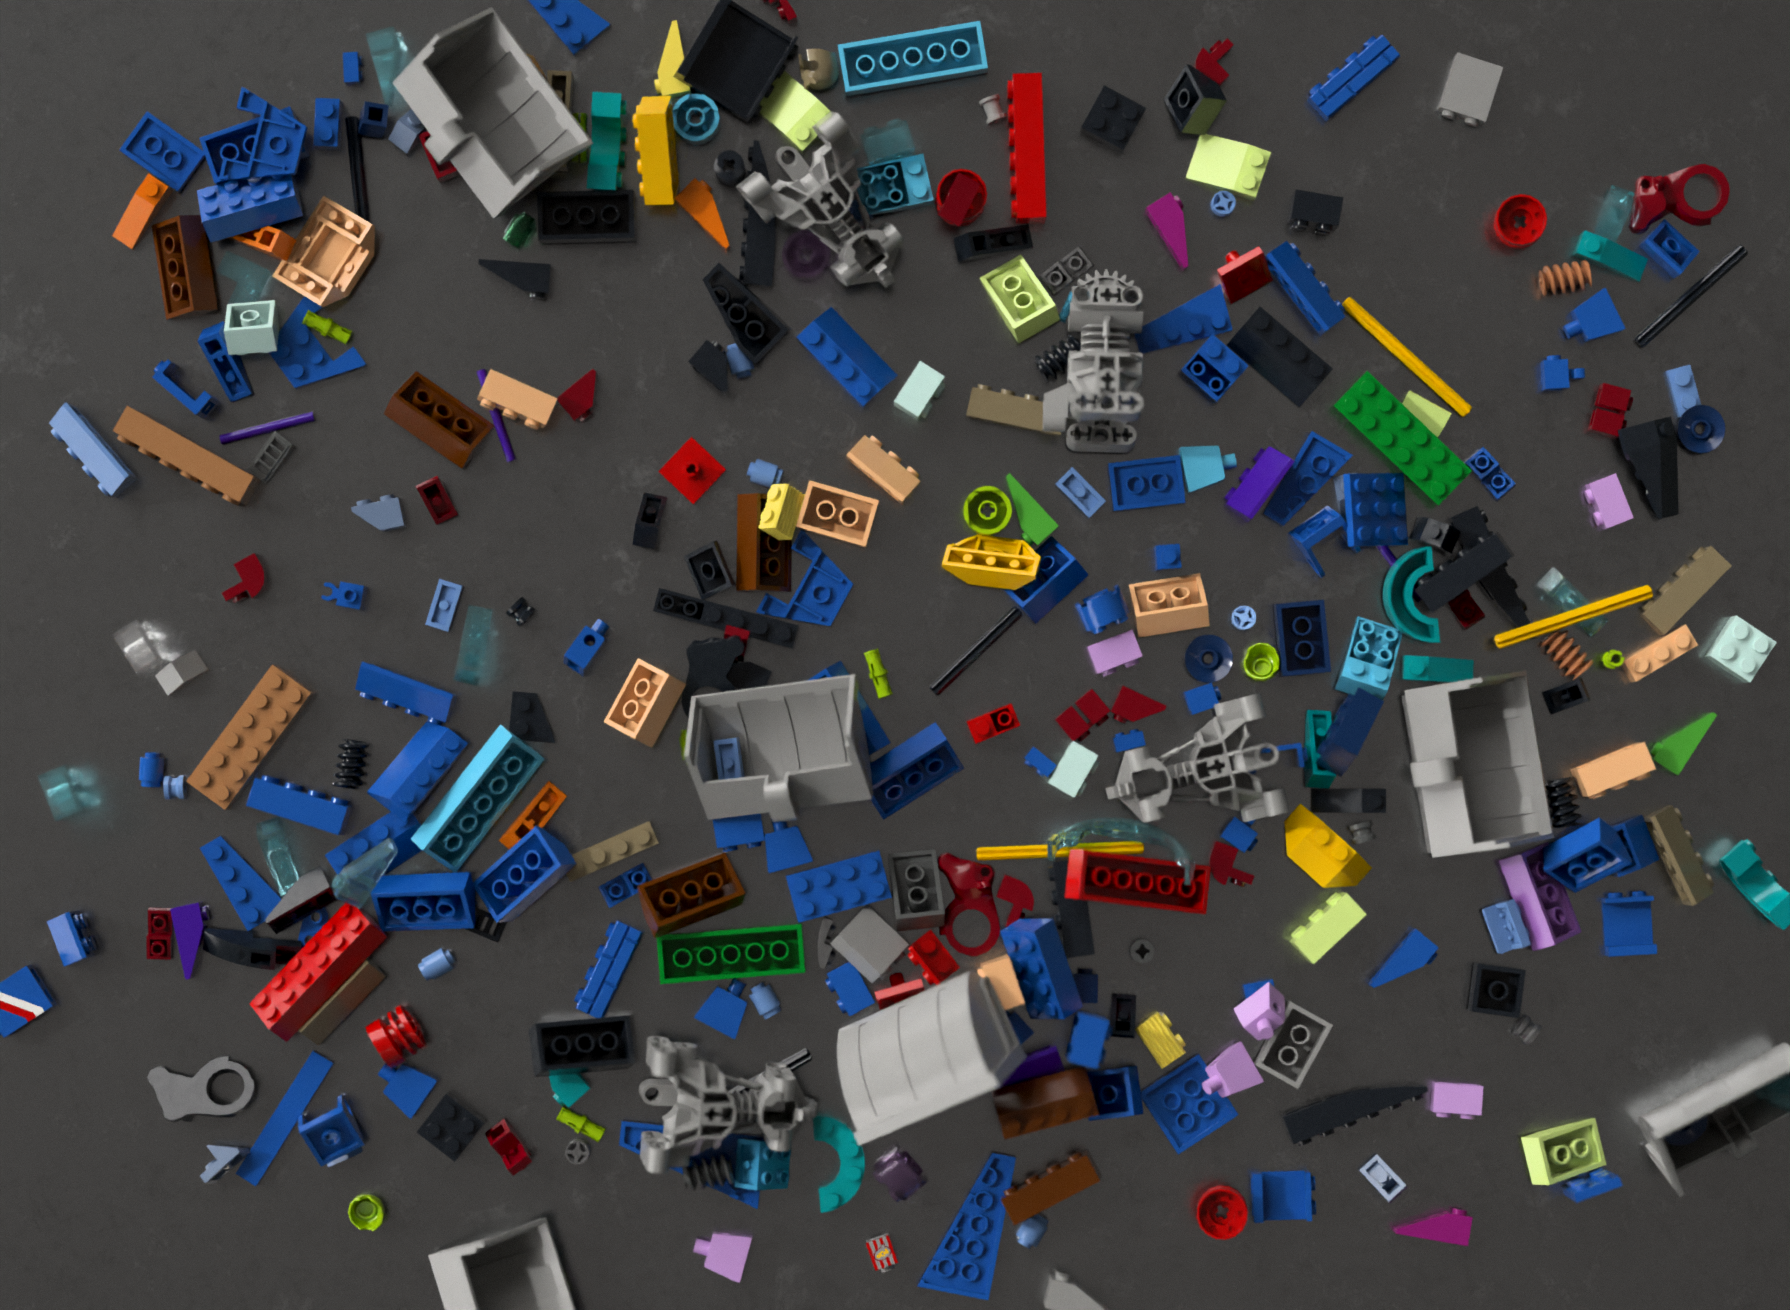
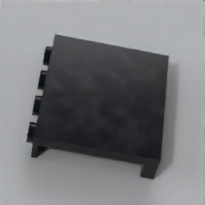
(736, 59)

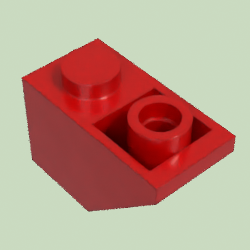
(993, 723)

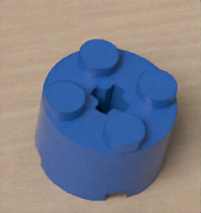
(1103, 609)

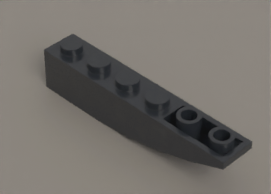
(761, 237)
(1496, 584)
(718, 616)
(1345, 1109)

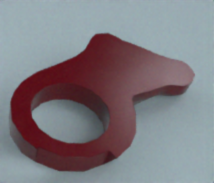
(1665, 195)
(972, 890)

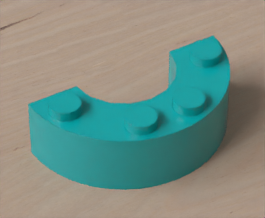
(607, 141)
(1398, 595)
(1756, 884)
(852, 1161)

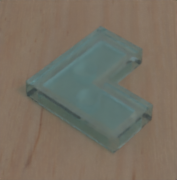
(250, 277)

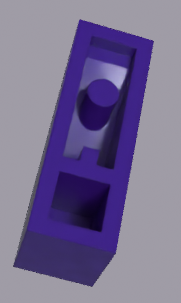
(189, 931)

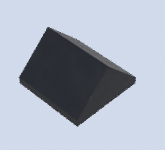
(709, 570)

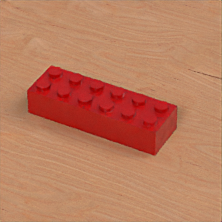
(1028, 145)
(1136, 882)
(317, 970)

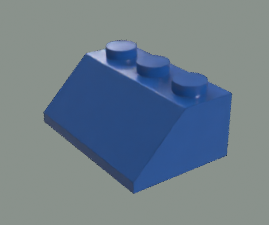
(1055, 579)
(1585, 855)

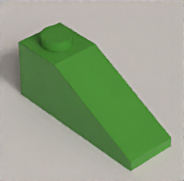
(1031, 516)
(1677, 748)

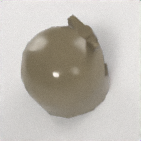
(822, 70)

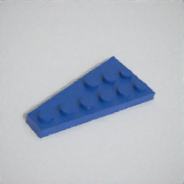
(631, 1139)
(971, 1245)

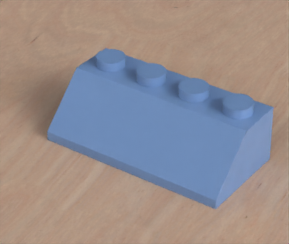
(92, 450)

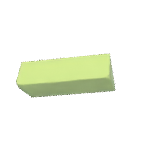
(1427, 412)

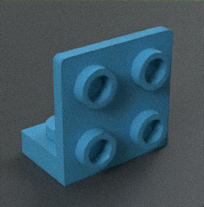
(761, 1167)

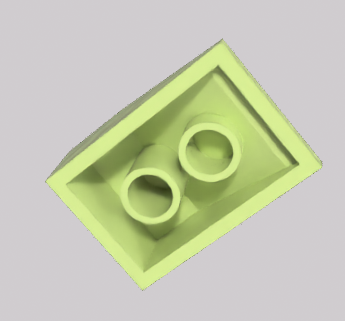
(793, 112)
(1228, 166)
(1020, 298)
(1563, 1152)

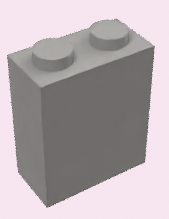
(1469, 90)
(870, 944)

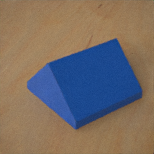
(1669, 249)

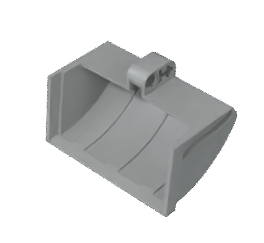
(490, 111)
(797, 746)
(1477, 764)
(925, 1055)
(1731, 1111)
(504, 1272)

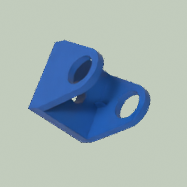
(1316, 529)
(336, 1121)

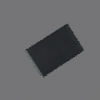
(1566, 695)

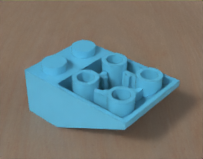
(895, 185)
(1369, 658)

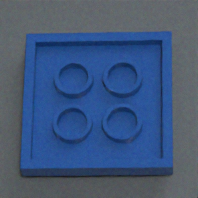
(1375, 509)
(1184, 1107)

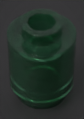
(519, 229)

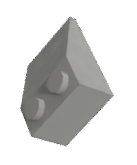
(1067, 1294)

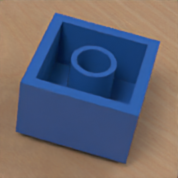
(1116, 1092)

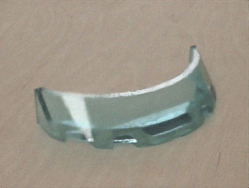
(1123, 829)

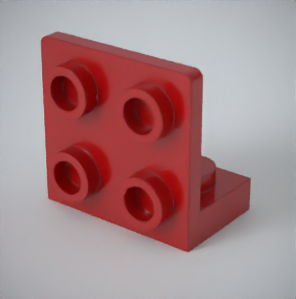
(933, 958)

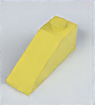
(670, 62)

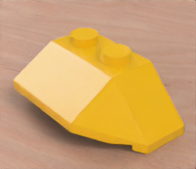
(992, 561)
(1322, 851)

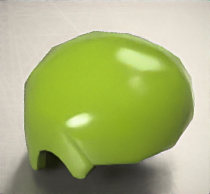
(1261, 662)
(366, 1212)

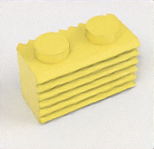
(781, 511)
(1160, 1039)

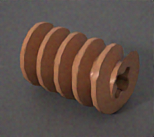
(1565, 277)
(1567, 653)

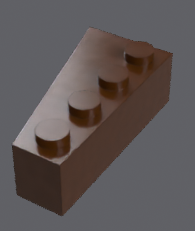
(1051, 1187)

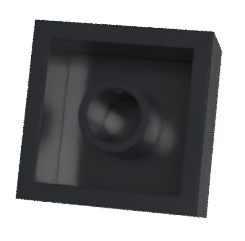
(1113, 119)
(1314, 211)
(1496, 990)
(451, 1126)

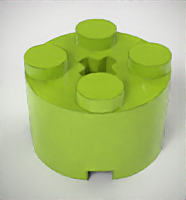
(978, 521)

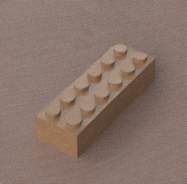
(188, 456)
(250, 737)

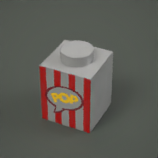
(882, 1252)

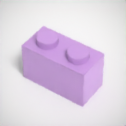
(1608, 501)
(1114, 652)
(1456, 1099)

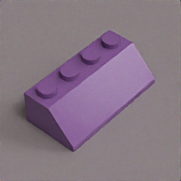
(1541, 898)

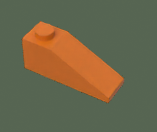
(701, 207)
(142, 210)
(268, 241)
(534, 814)

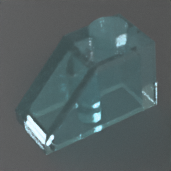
(1614, 213)

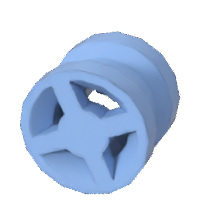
(1248, 615)

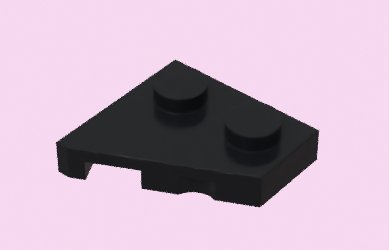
(529, 719)

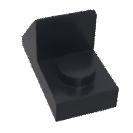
(1123, 1015)

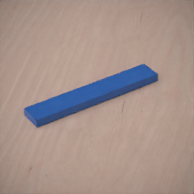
(284, 1118)

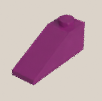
(1169, 223)
(1444, 1227)

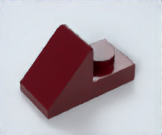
(437, 499)

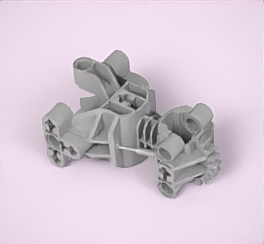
(823, 197)
(1104, 375)
(1214, 766)
(707, 1110)

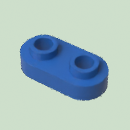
(310, 927)

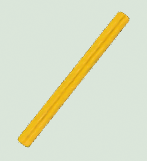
(1406, 356)
(1573, 616)
(1040, 851)

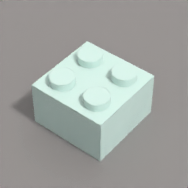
(251, 327)
(919, 391)
(1740, 649)
(1073, 769)

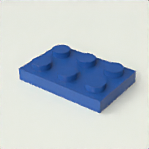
(162, 152)
(1146, 483)
(1595, 1184)

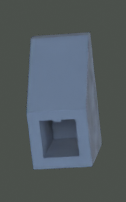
(406, 131)
(384, 514)

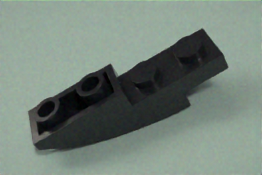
(245, 950)

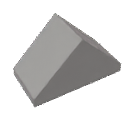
(181, 672)

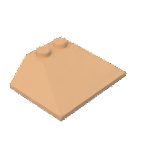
(328, 254)

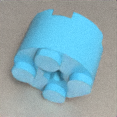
(696, 105)

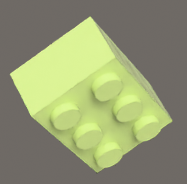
(1327, 926)

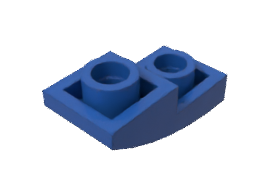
(1490, 474)
(624, 885)

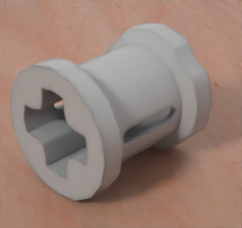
(993, 109)

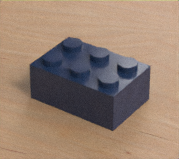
(1302, 638)
(1348, 731)

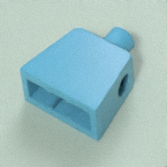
(1204, 466)

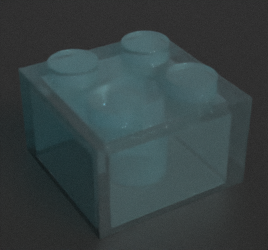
(887, 142)
(65, 792)

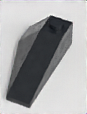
(749, 319)
(1654, 456)

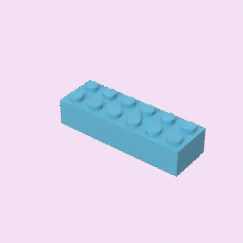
(913, 58)
(477, 799)

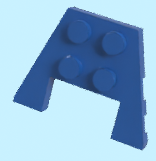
(275, 146)
(303, 356)
(819, 592)

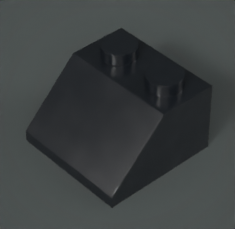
(1194, 101)
(712, 365)

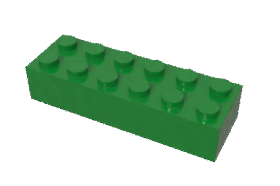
(1402, 438)
(731, 953)

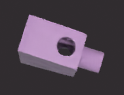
(1262, 1012)
(1231, 1072)
(725, 1253)

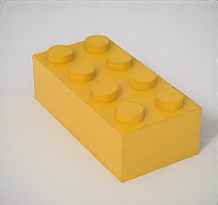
(657, 150)

